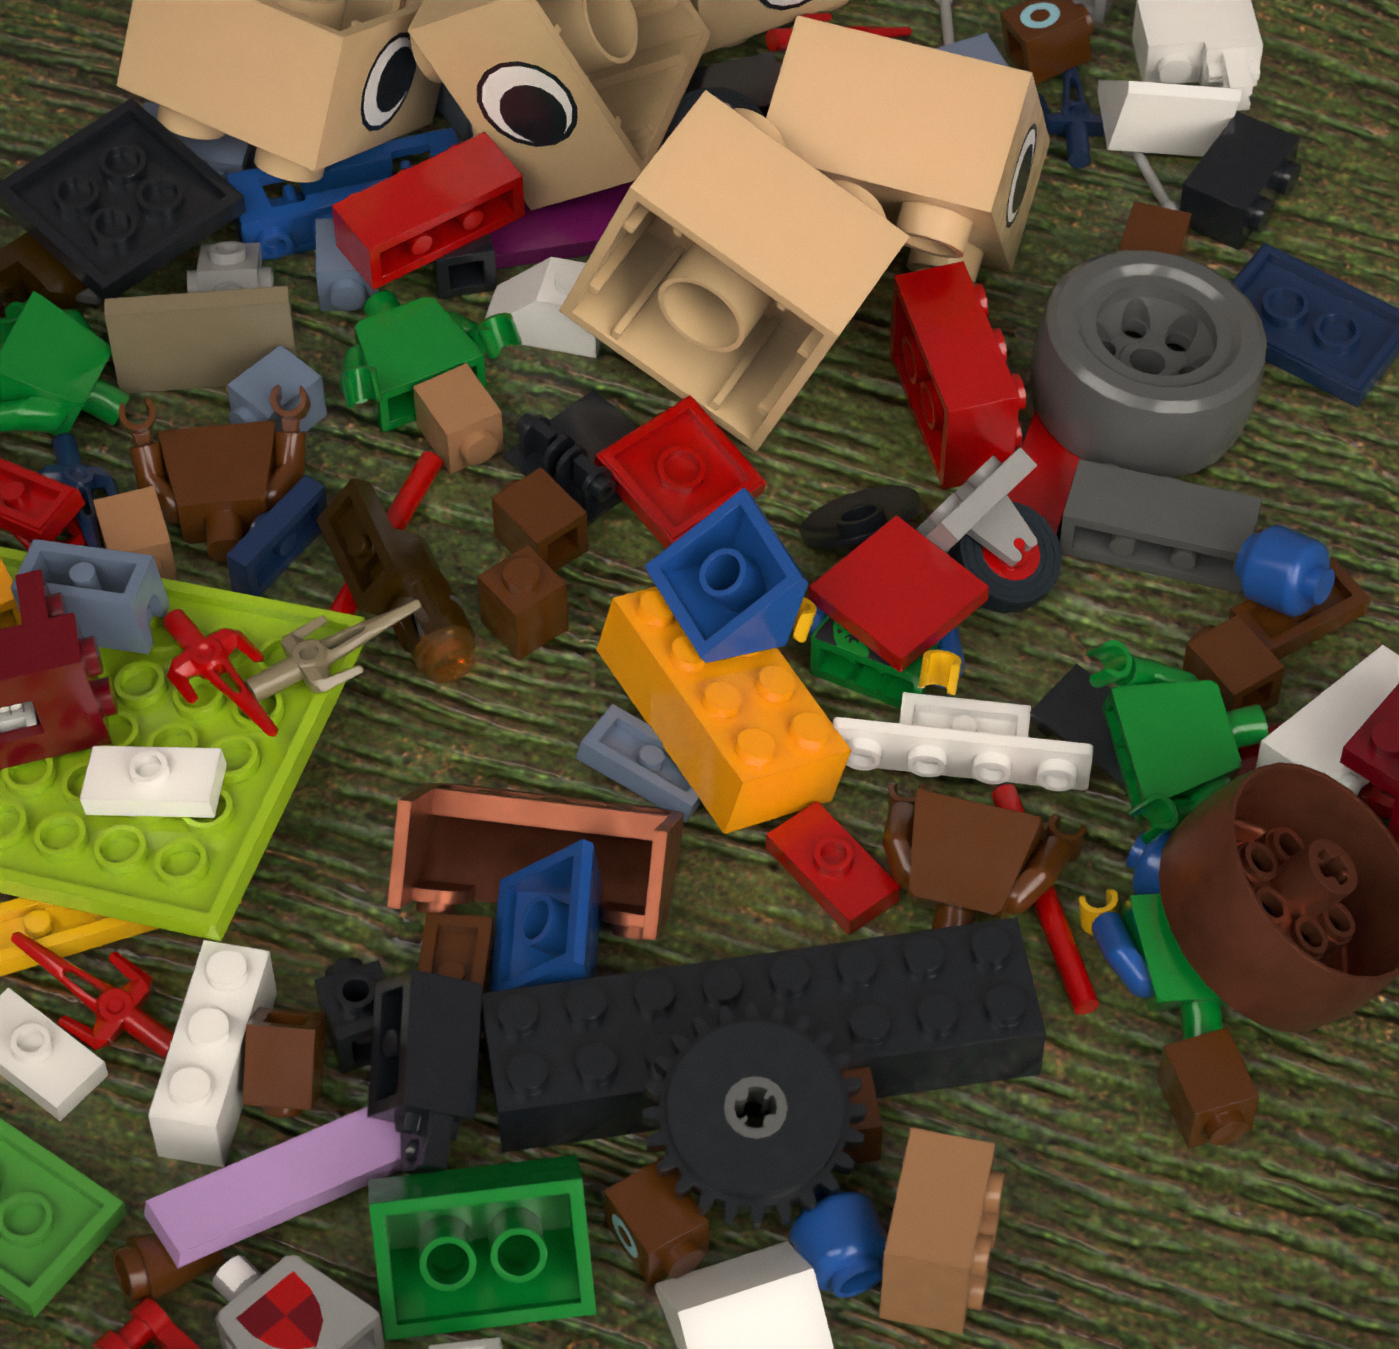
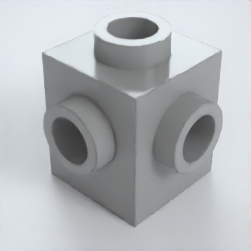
(229, 267)

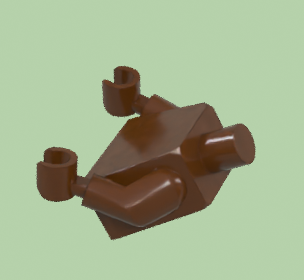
(220, 474)
(972, 856)

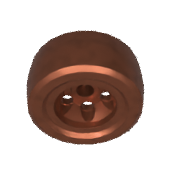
(1319, 868)

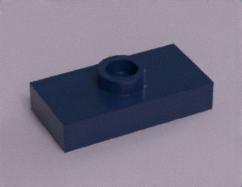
(277, 538)

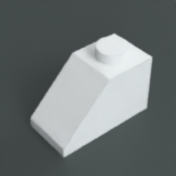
(535, 304)

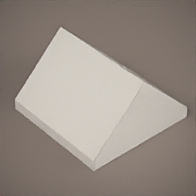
(1164, 116)
(748, 1304)

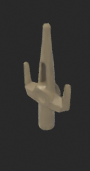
(311, 658)

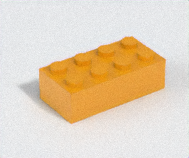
(732, 725)

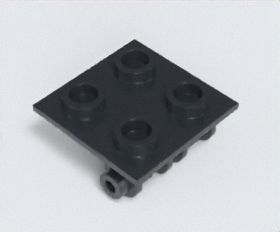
(568, 447)

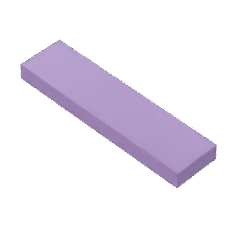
(273, 1186)

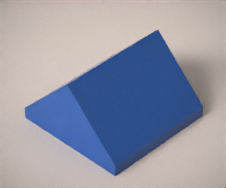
(731, 582)
(549, 920)

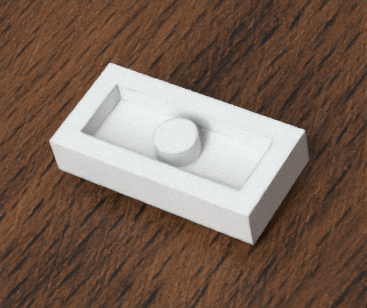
(153, 781)
(45, 1058)

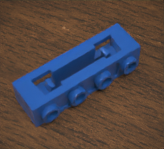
(288, 222)

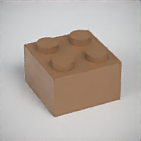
(941, 1231)

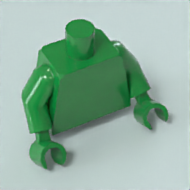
(410, 345)
(52, 369)
(1170, 735)

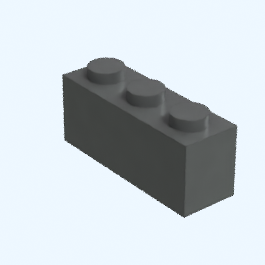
(1157, 524)

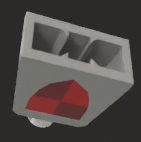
(291, 1309)

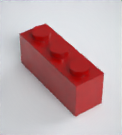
(428, 210)

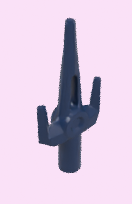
(1073, 121)
(82, 477)

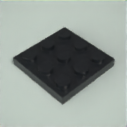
(119, 200)

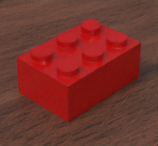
(954, 371)

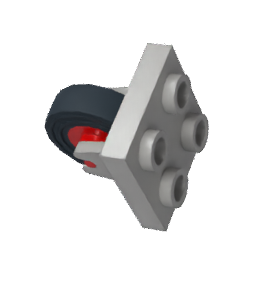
(998, 538)

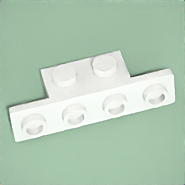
(966, 741)

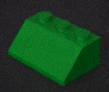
(481, 1247)

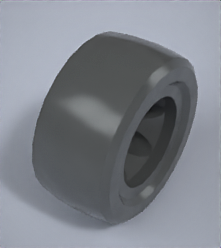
(1137, 397)

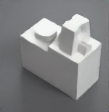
(1199, 43)

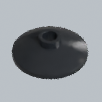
(857, 516)

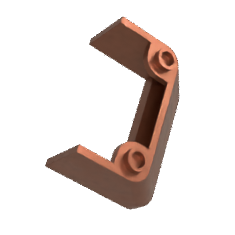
(465, 838)

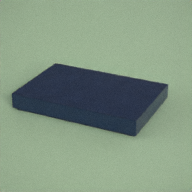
(1320, 324)

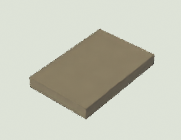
(195, 336)

